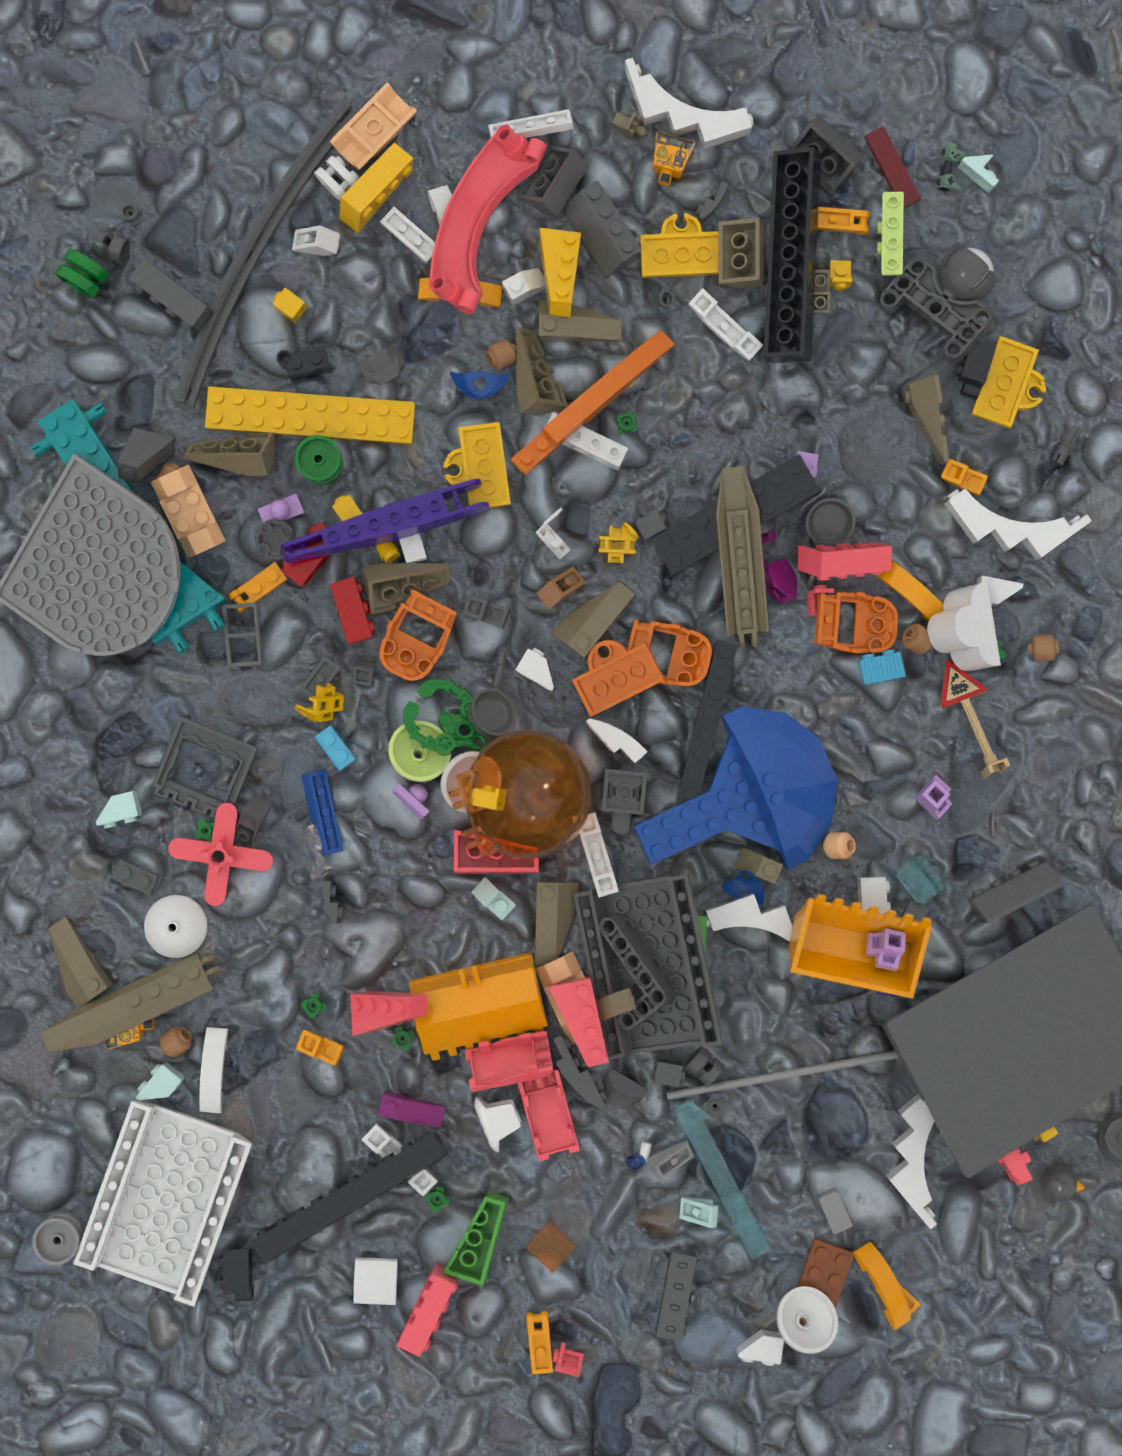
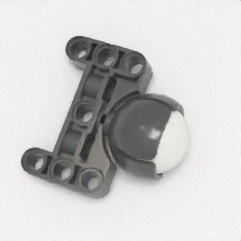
(956, 288)

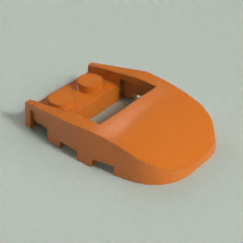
(873, 622)
(407, 655)
(689, 656)

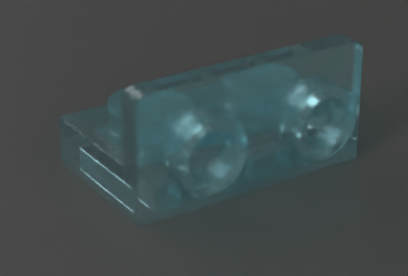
(919, 879)

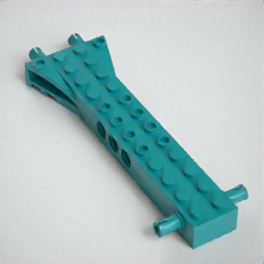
(72, 432)

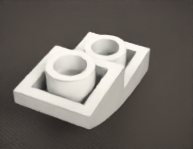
(439, 200)
(413, 549)

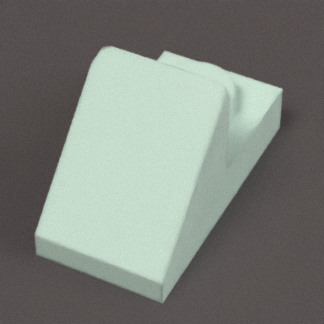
(974, 168)
(493, 898)
(699, 1211)

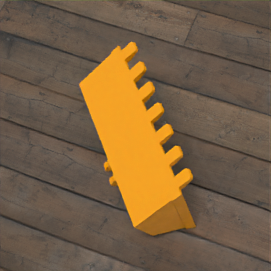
(831, 945)
(479, 1004)

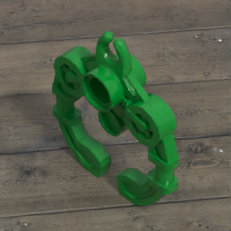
(451, 723)

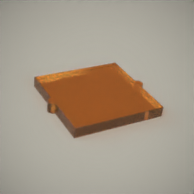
(550, 1246)

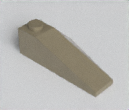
(581, 326)
(535, 383)
(924, 402)
(243, 455)
(392, 582)
(589, 622)
(553, 918)
(79, 968)

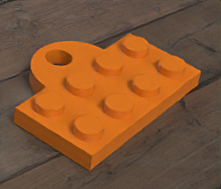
(616, 676)

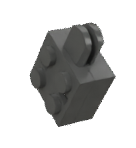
(623, 797)

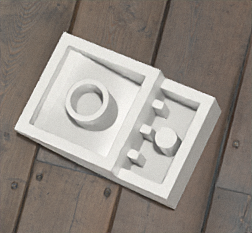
(617, 739)

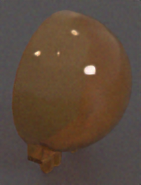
(544, 797)

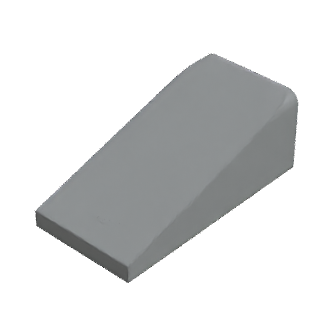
(670, 1159)
(834, 1210)

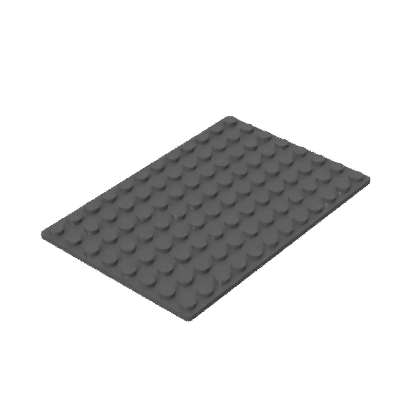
(1019, 1041)

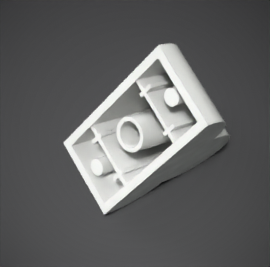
(966, 628)

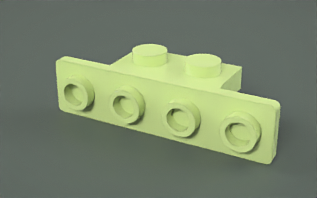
(892, 234)

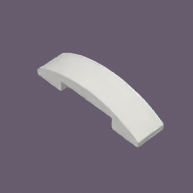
(724, 326)
(598, 857)
(212, 1070)
(384, 1143)

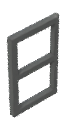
(228, 636)

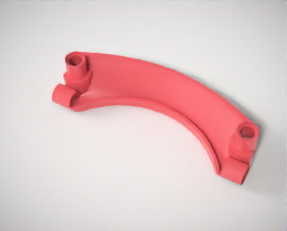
(489, 178)

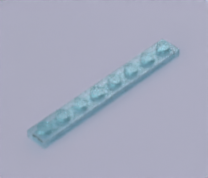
(721, 1178)

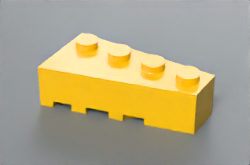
(374, 187)
(559, 263)

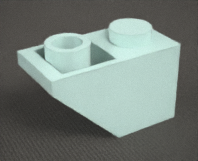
(119, 808)
(162, 1084)

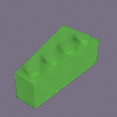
(477, 1247)

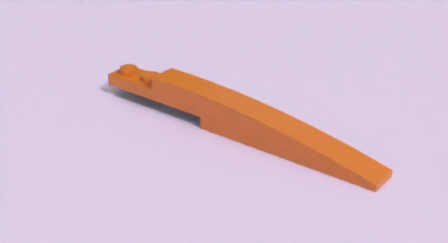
(592, 402)

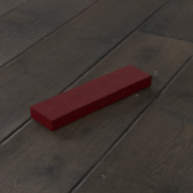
(892, 165)

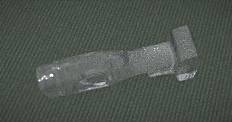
(314, 845)

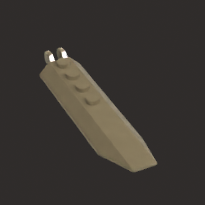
(741, 556)
(132, 1004)

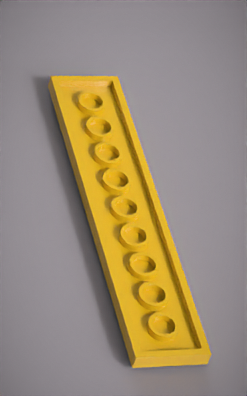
(310, 415)

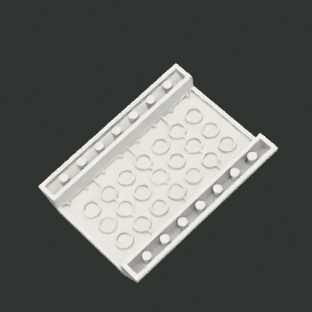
(164, 1199)

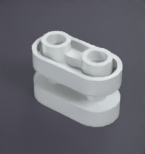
(337, 167)

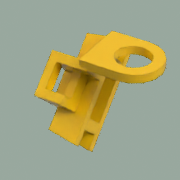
(617, 549)
(318, 713)

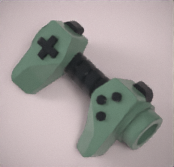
(951, 155)

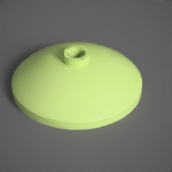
(402, 751)

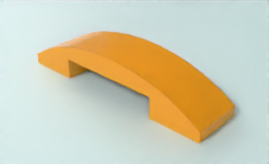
(491, 293)
(911, 591)
(885, 1284)

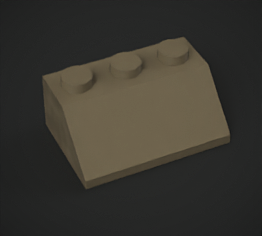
(742, 253)

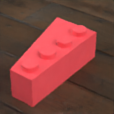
(844, 560)
(472, 862)
(381, 1010)
(580, 1013)
(427, 1310)

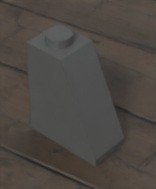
(144, 454)

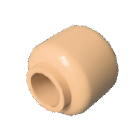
(839, 845)

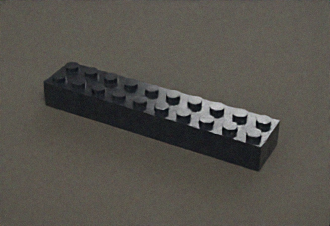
(792, 255)

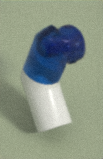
(640, 1159)

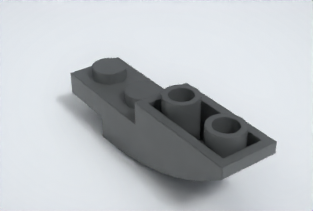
(581, 1080)

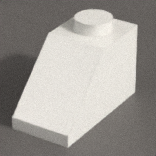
(316, 241)
(523, 285)
(999, 589)
(535, 668)

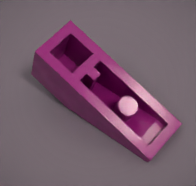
(410, 1109)

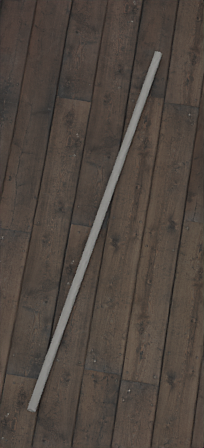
(782, 1075)

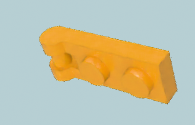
(843, 220)
(259, 586)
(539, 1343)

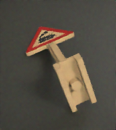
(959, 688)

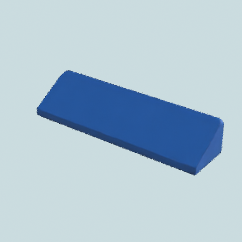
(322, 810)

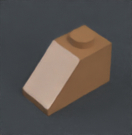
(560, 587)

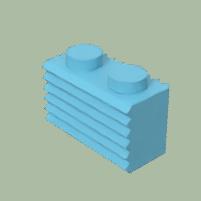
(881, 668)
(336, 748)

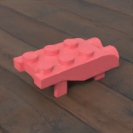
(509, 1061)
(548, 1115)
(1015, 1166)

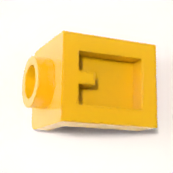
(840, 274)

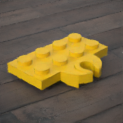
(680, 251)
(1009, 383)
(482, 459)

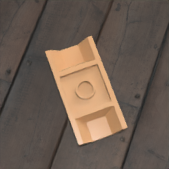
(372, 127)
(188, 511)
(558, 971)

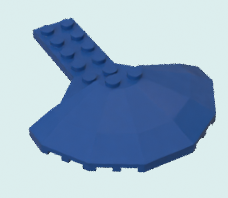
(766, 787)

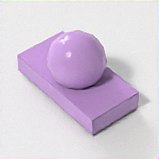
(282, 509)
(413, 798)

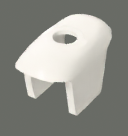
(497, 1119)

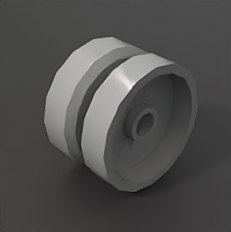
(57, 1250)

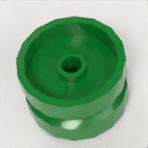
(81, 273)
(307, 460)

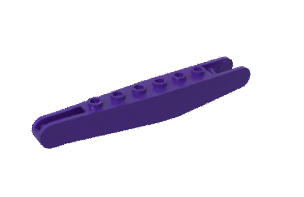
(386, 523)

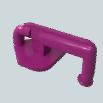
(779, 575)

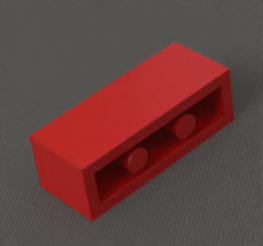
(304, 570)
(352, 610)

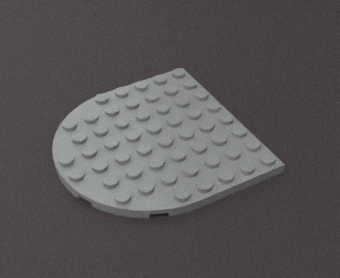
(94, 566)

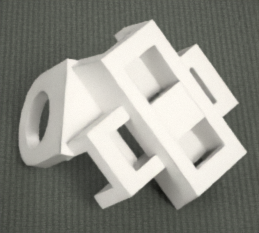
(551, 539)

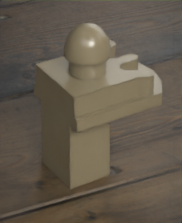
(629, 125)

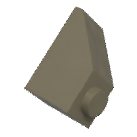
(758, 865)

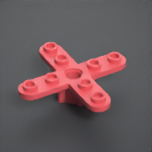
(222, 841)

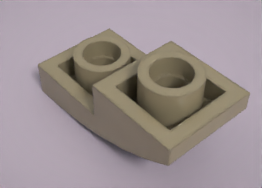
(822, 291)
(615, 1004)

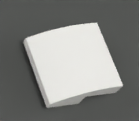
(375, 1281)

